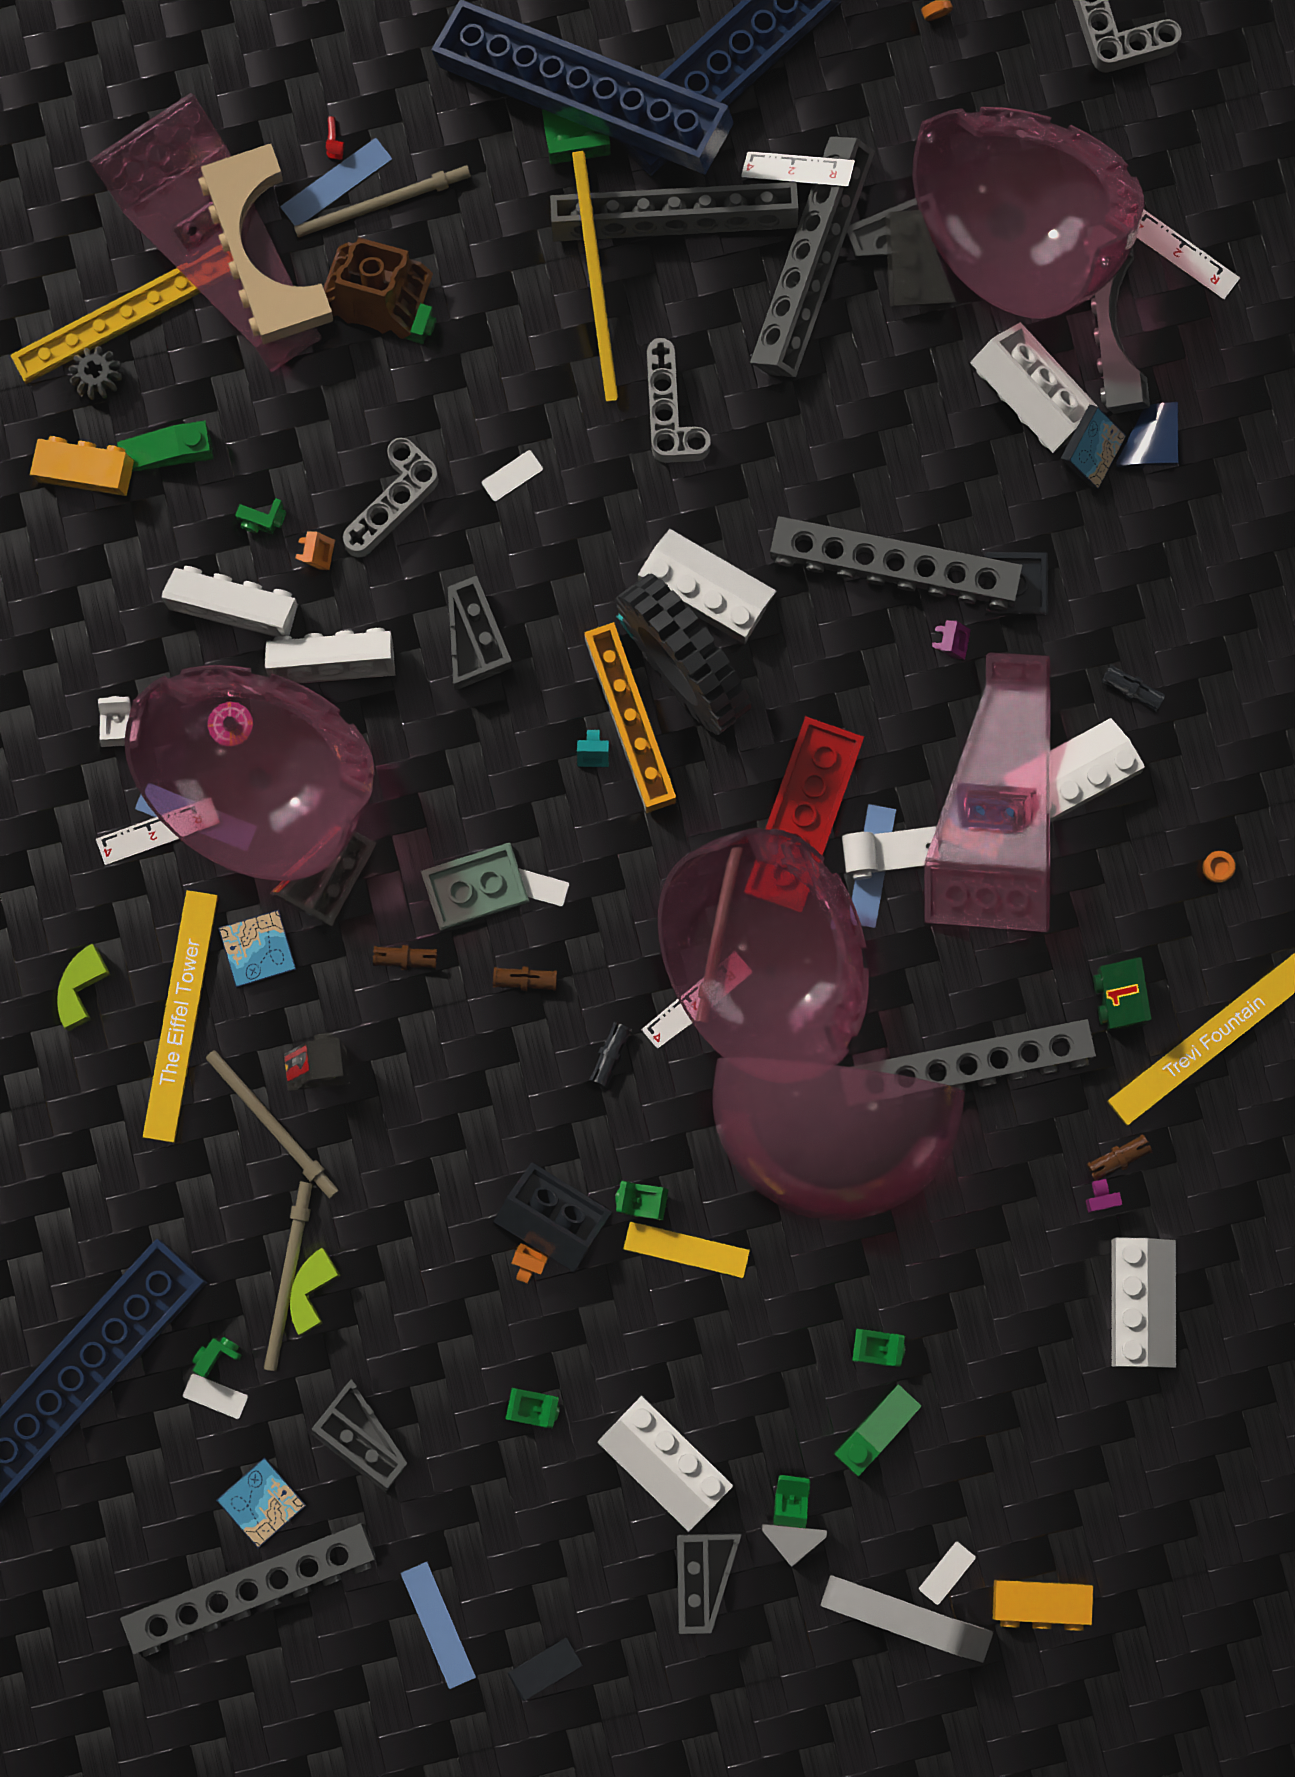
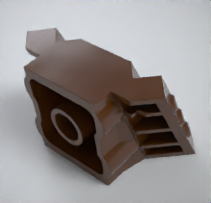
(376, 286)

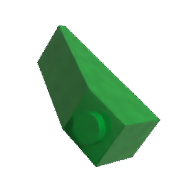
(170, 446)
(877, 1430)

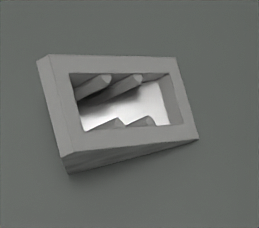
(793, 1541)

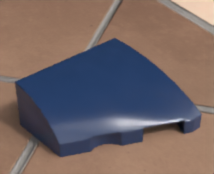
(1153, 438)

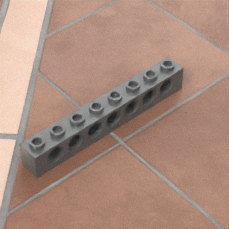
(679, 211)
(810, 263)
(791, 531)
(1074, 1034)
(139, 1624)

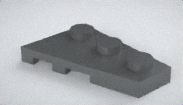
(869, 235)

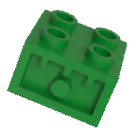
(568, 137)

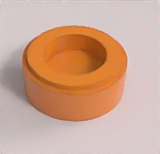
(936, 9)
(1219, 867)

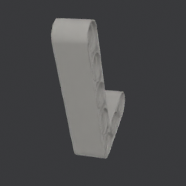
(1119, 42)
(907, 1619)

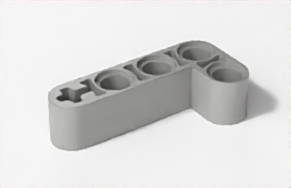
(668, 401)
(385, 502)

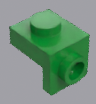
(423, 324)
(255, 520)
(641, 1200)
(879, 1348)
(207, 1357)
(532, 1408)
(791, 1501)

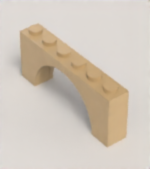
(275, 307)

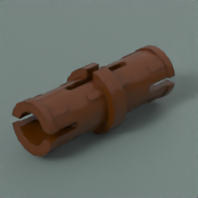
(404, 957)
(524, 979)
(1119, 1157)

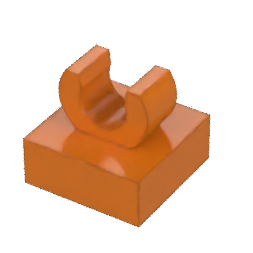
(317, 550)
(530, 1261)

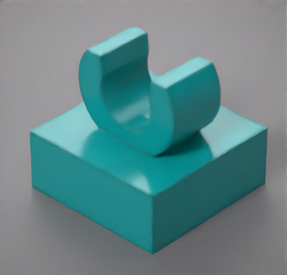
(592, 751)

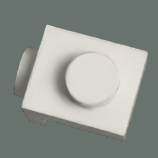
(113, 720)

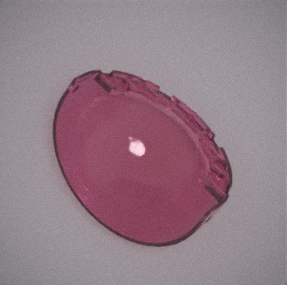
(1025, 207)
(249, 769)
(764, 948)
(833, 1135)

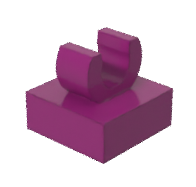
(954, 639)
(1102, 1199)

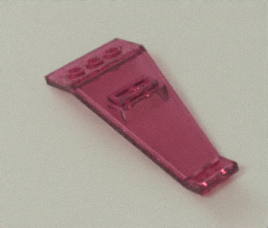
(158, 188)
(995, 865)

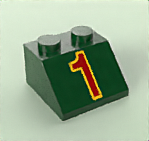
(1122, 995)

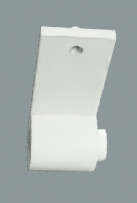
(888, 851)

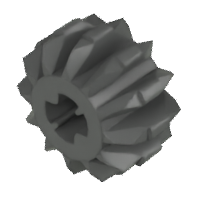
(106, 368)

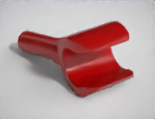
(334, 148)

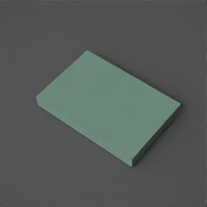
(475, 886)

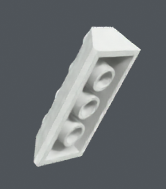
(1033, 385)
(709, 585)
(230, 602)
(331, 657)
(1090, 767)
(1143, 1302)
(665, 1463)

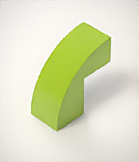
(81, 972)
(312, 1275)

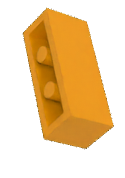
(82, 466)
(1042, 1604)

